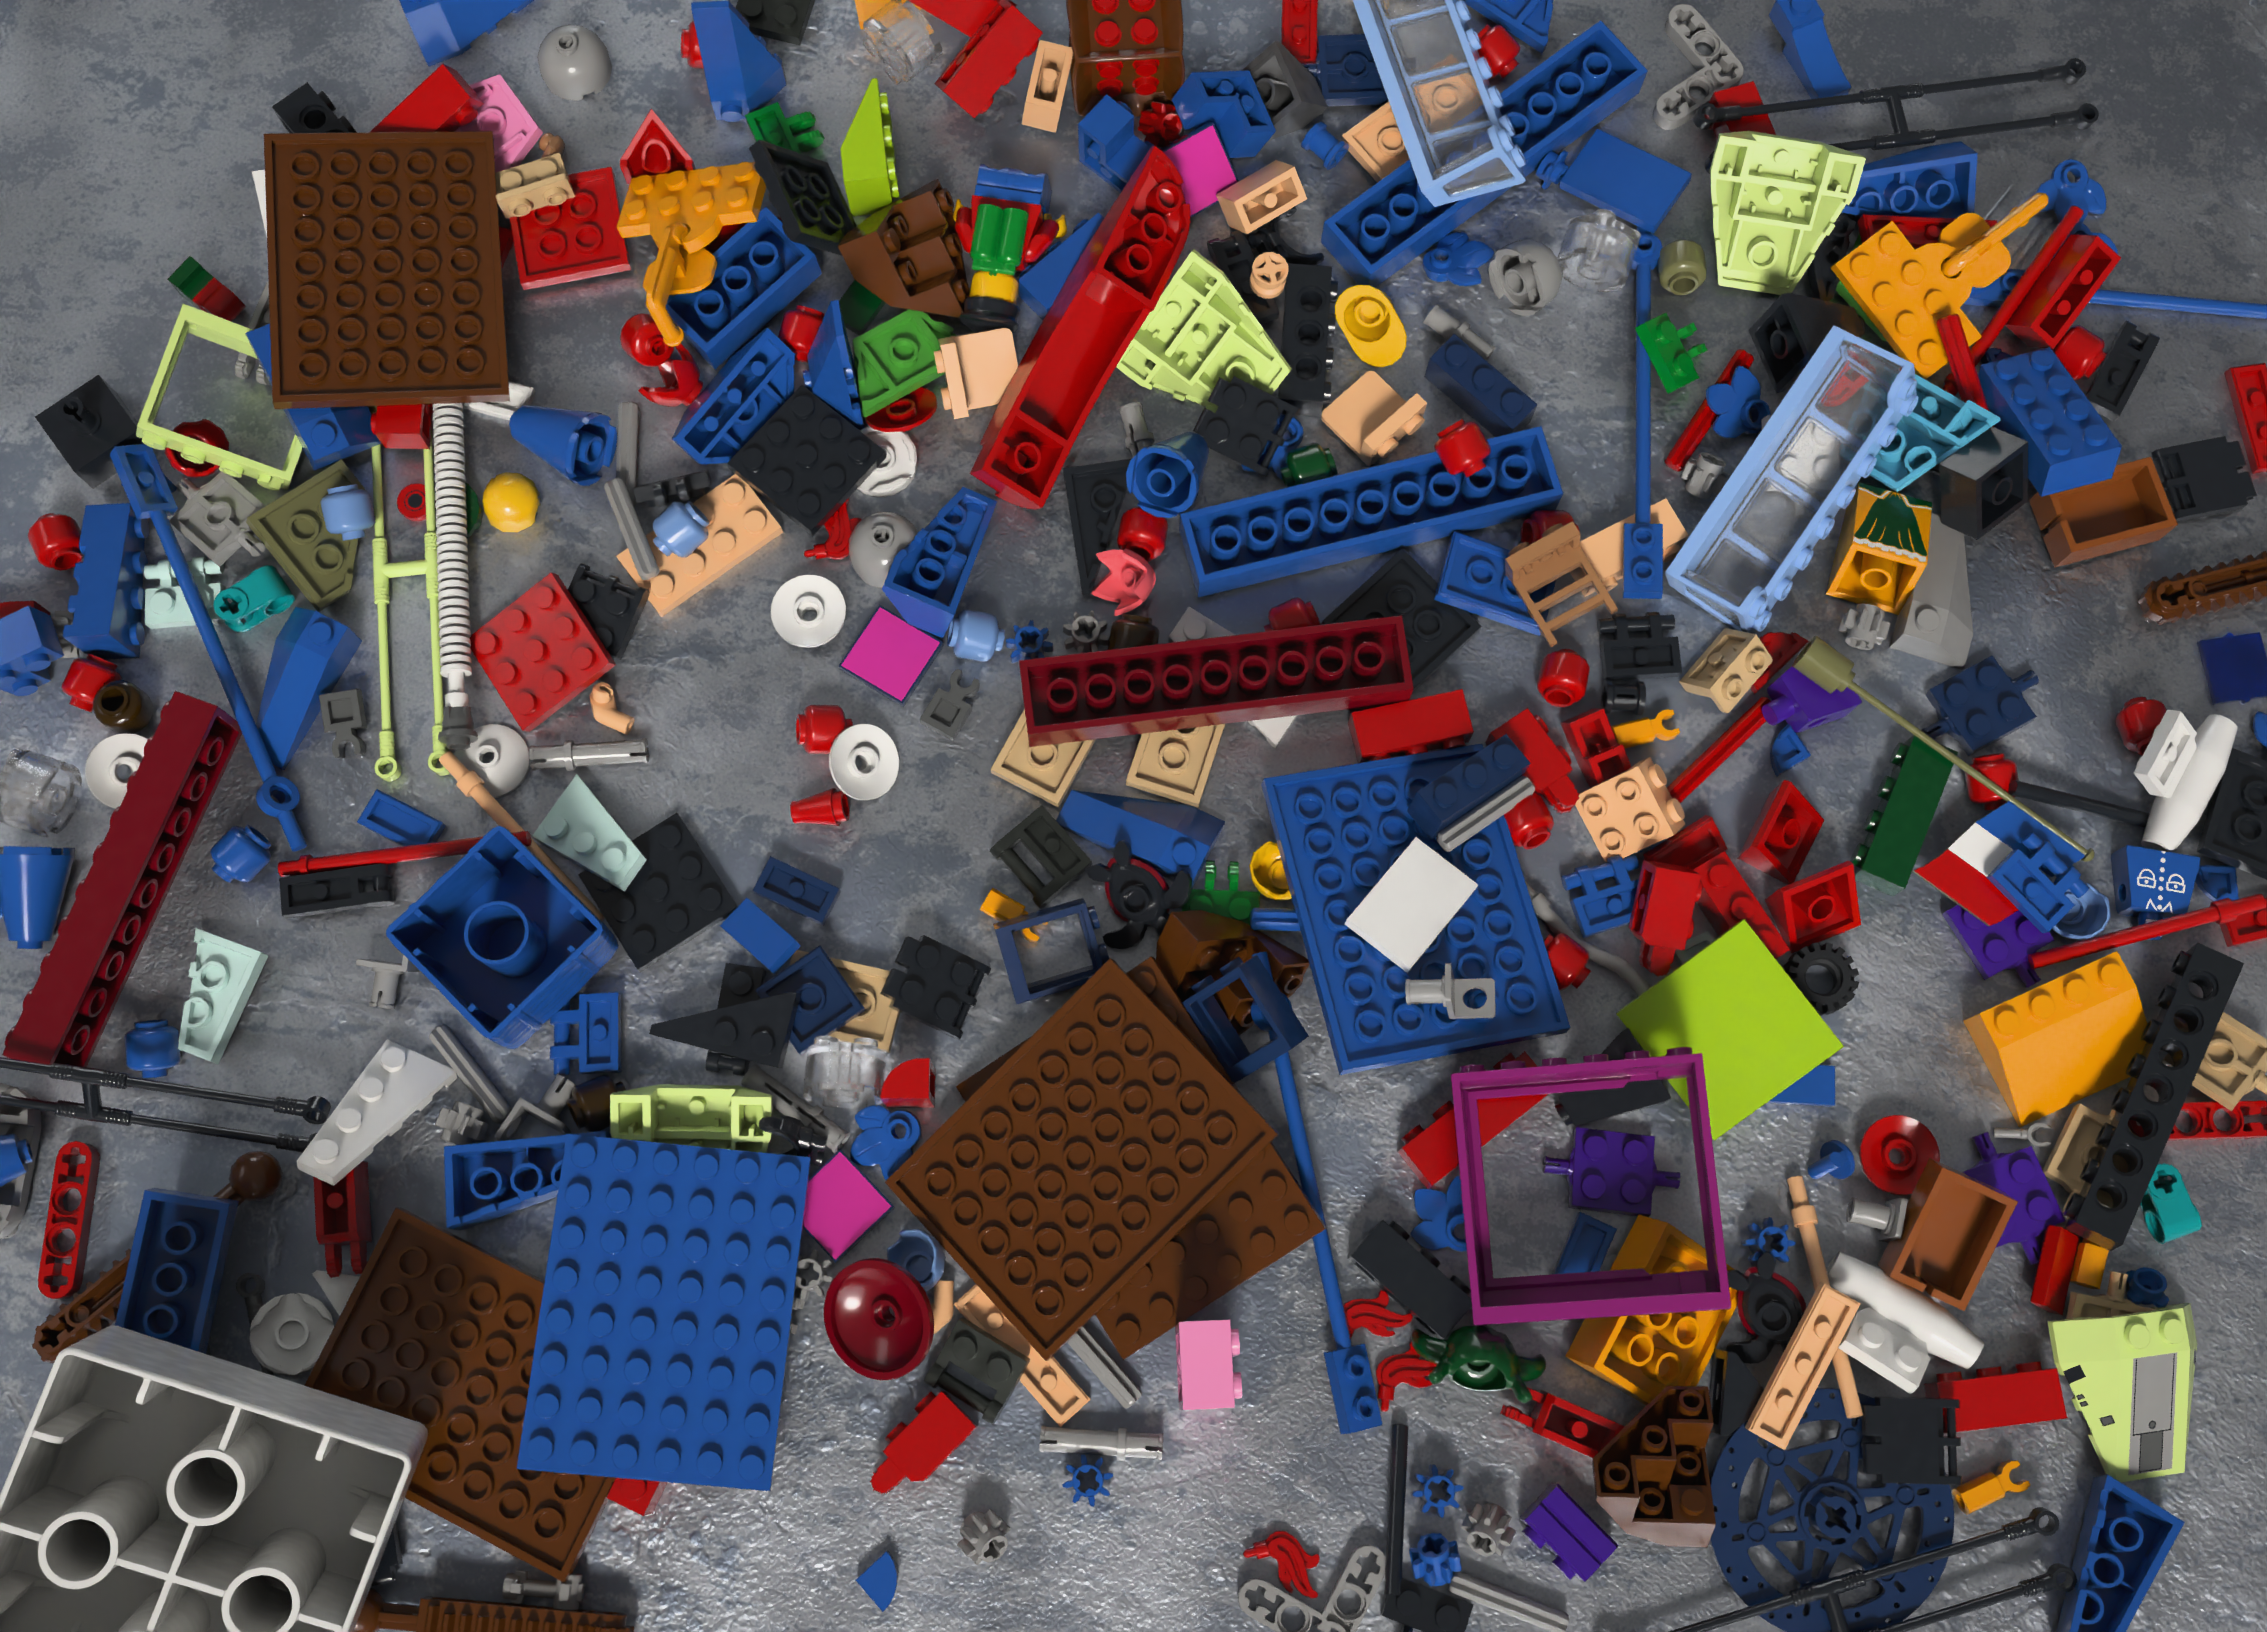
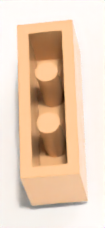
(1606, 547)

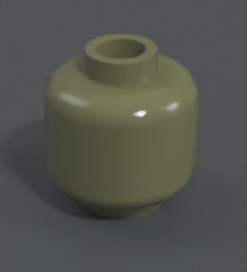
(1682, 267)

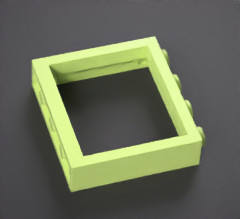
(231, 336)

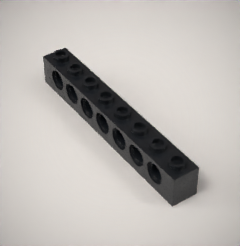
(2216, 977)

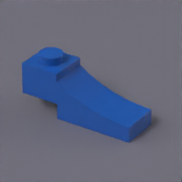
(1809, 47)

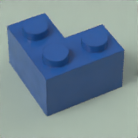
(1231, 104)
(1109, 142)
(27, 650)

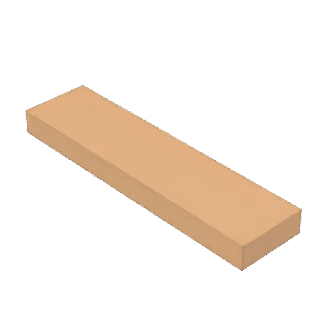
(1802, 1365)
(1043, 1379)

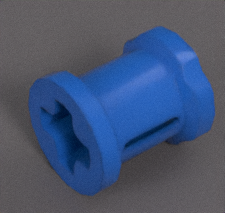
(1325, 145)

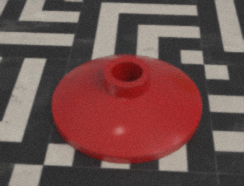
(905, 413)
(1913, 1143)

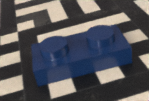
(797, 890)

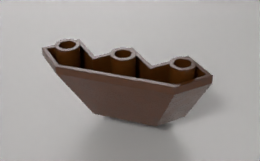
(911, 253)
(1203, 942)
(1657, 1471)

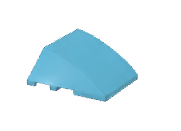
(1929, 435)

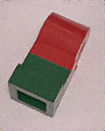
(205, 291)

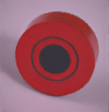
(412, 502)

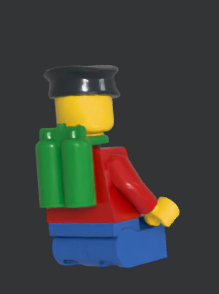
(1002, 235)

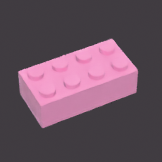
(1206, 1364)

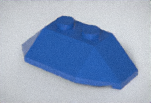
(738, 400)

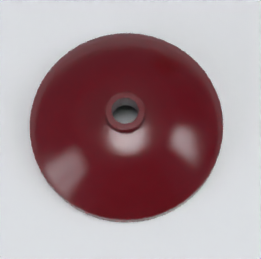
(866, 1331)

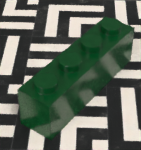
(1902, 817)

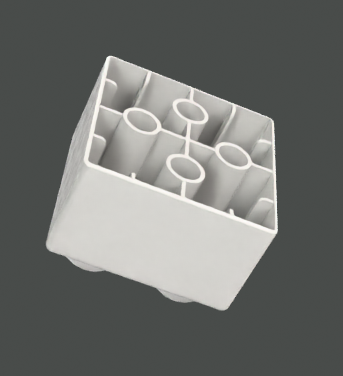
(195, 1497)

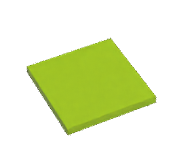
(1741, 1016)

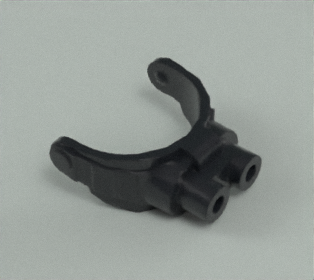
(1269, 240)
(801, 1137)

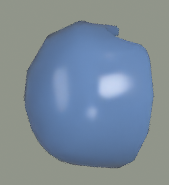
(2086, 917)
(919, 1255)

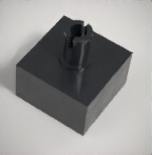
(88, 427)
(1983, 482)

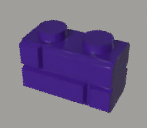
(1567, 1532)

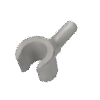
(2023, 1133)

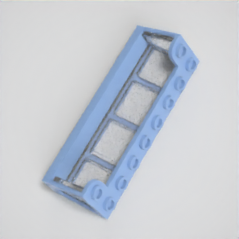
(1442, 97)
(1794, 481)

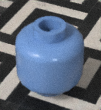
(347, 511)
(680, 529)
(975, 635)

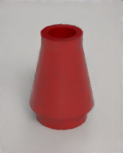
(822, 808)

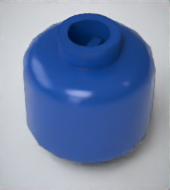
(240, 854)
(152, 1047)

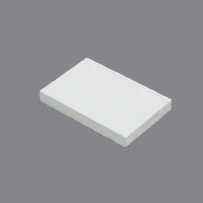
(1411, 904)

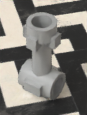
(565, 1594)

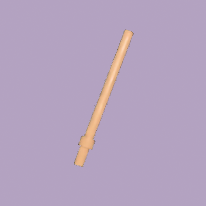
(472, 785)
(1805, 1218)

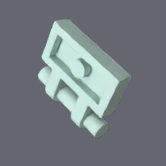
(167, 605)

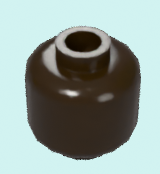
(1132, 632)
(122, 707)
(592, 1103)

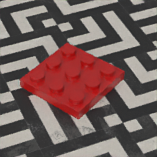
(573, 237)
(540, 652)

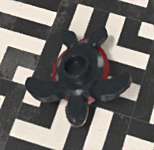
(1138, 895)
(1767, 1307)

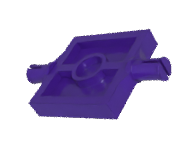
(1998, 945)
(1611, 1172)
(2024, 1180)

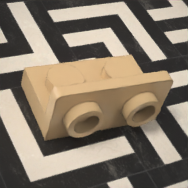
(533, 186)
(1728, 668)

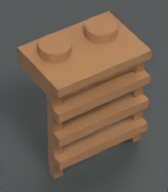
(1547, 560)

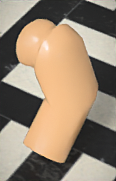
(605, 709)
(943, 1304)

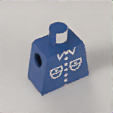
(2152, 883)

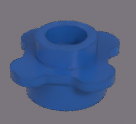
(1552, 168)
(2147, 1287)

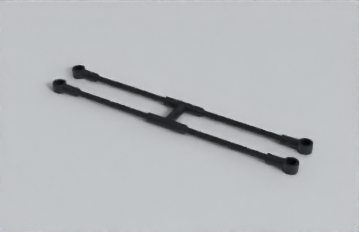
(1894, 94)
(313, 1110)
(1830, 1588)

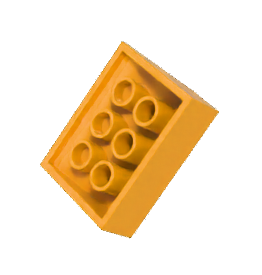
(2062, 1038)
(1652, 1350)

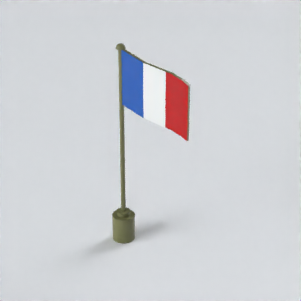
(1966, 863)

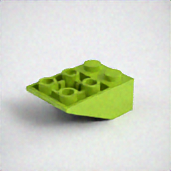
(870, 155)

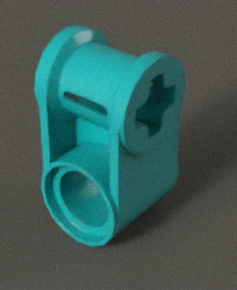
(256, 597)
(2168, 1206)

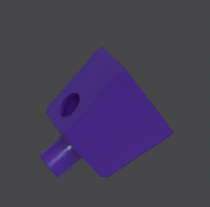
(1805, 703)

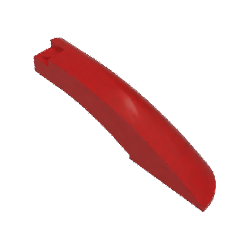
(1085, 335)

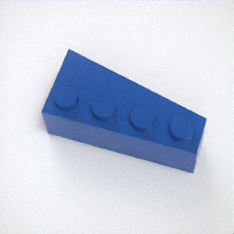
(109, 583)
(501, 1177)
(2116, 1557)

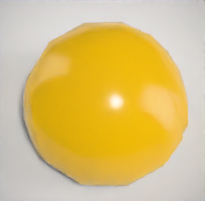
(511, 502)
(1268, 872)

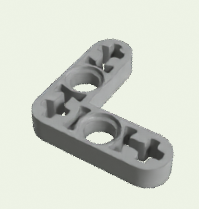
(1707, 74)
(1330, 1616)

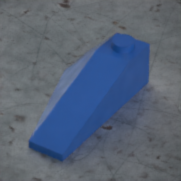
(449, 26)
(735, 62)
(1919, 183)
(833, 369)
(322, 432)
(936, 565)
(304, 664)
(1157, 831)

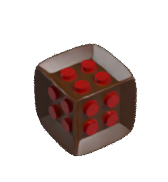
(1125, 52)

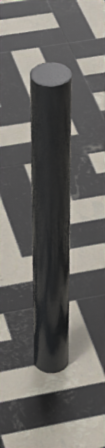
(2078, 803)
(1396, 1510)

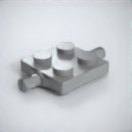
(217, 517)

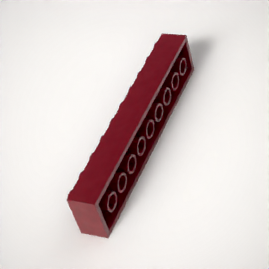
(1215, 681)
(125, 885)

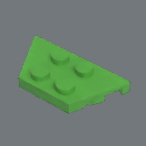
(896, 358)

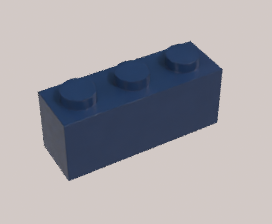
(1479, 388)
(1467, 785)

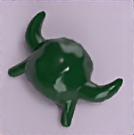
(1479, 1360)

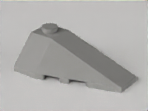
(1938, 611)

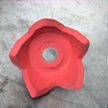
(1127, 582)

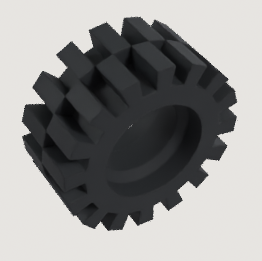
(1839, 967)

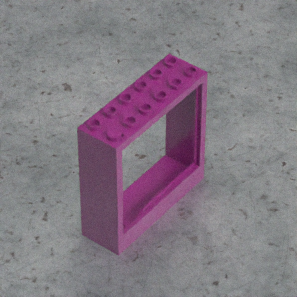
(1597, 1292)

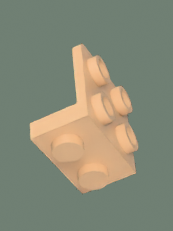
(975, 369)
(1373, 417)
(1630, 811)

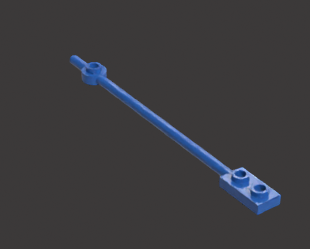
(1998, 291)
(153, 499)
(1642, 539)
(1348, 1364)

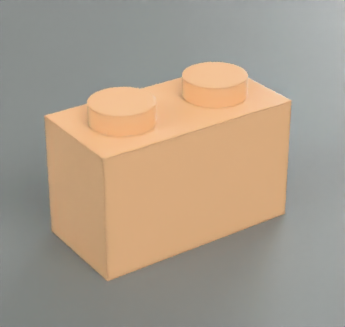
(1047, 86)
(1261, 196)

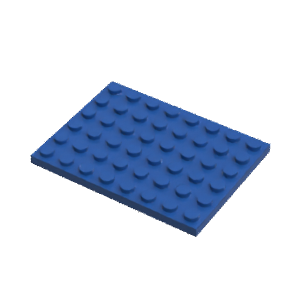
(1335, 843)
(666, 1313)

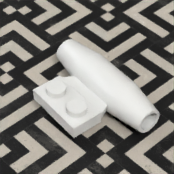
(2183, 774)
(1898, 1325)

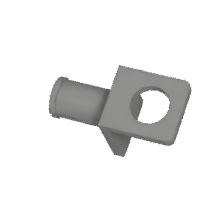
(386, 980)
(1451, 994)
(546, 1110)
(1887, 1218)

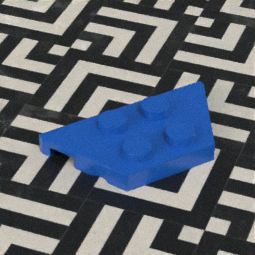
(1522, 18)

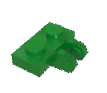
(772, 127)
(1668, 353)
(1226, 903)

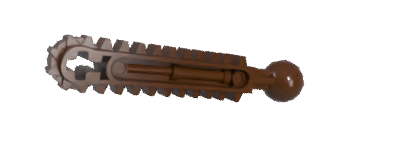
(2206, 590)
(251, 1178)
(466, 1615)

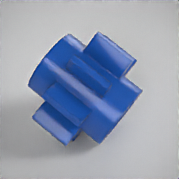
(1031, 635)
(1757, 1241)
(1448, 1488)
(1090, 1492)
(1435, 1559)

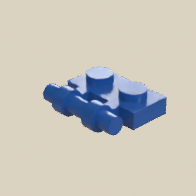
(2031, 890)
(1605, 908)
(599, 1035)

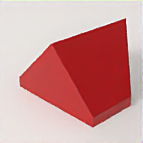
(654, 151)

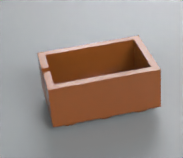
(2105, 514)
(1948, 1234)

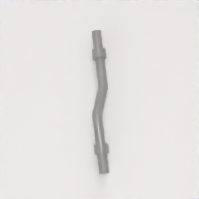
(1597, 955)

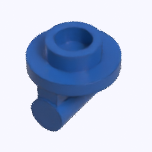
(1835, 1160)

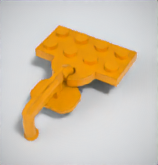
(684, 216)
(1913, 288)

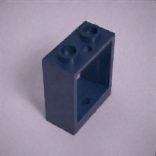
(1097, 952)
(1221, 1033)

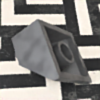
(1286, 89)

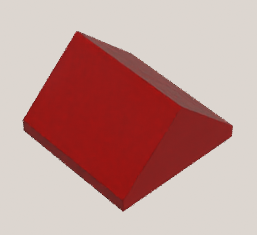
(1782, 834)
(1816, 906)

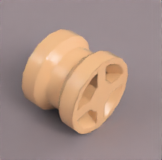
(1273, 267)

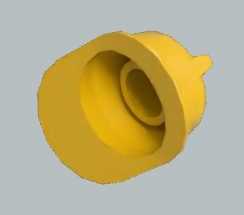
(1371, 325)

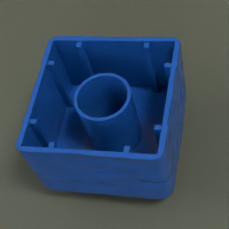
(503, 939)

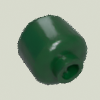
(1308, 465)

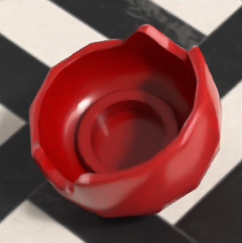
(202, 431)

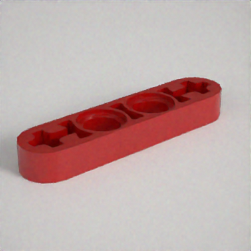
(2204, 1127)
(60, 1219)

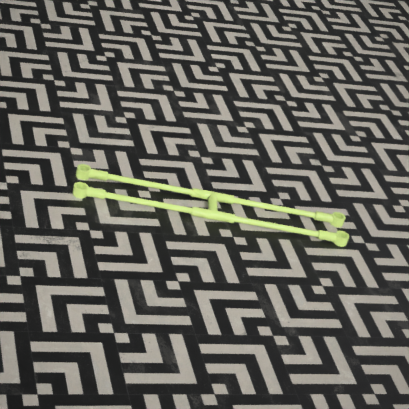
(381, 573)

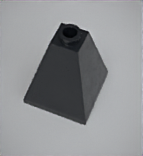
(1793, 332)
(1596, 1105)

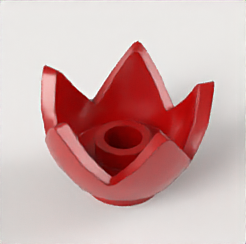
(680, 381)

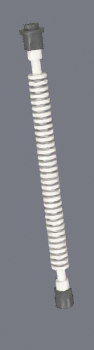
(453, 573)

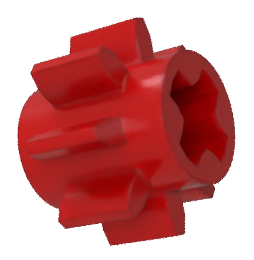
(1160, 124)

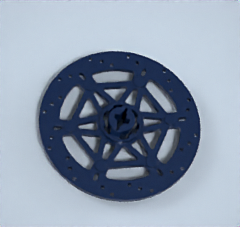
(1808, 1512)

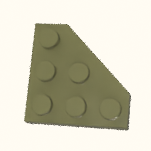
(299, 540)

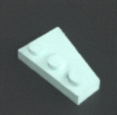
(589, 836)
(219, 992)

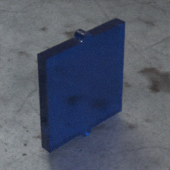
(2235, 667)

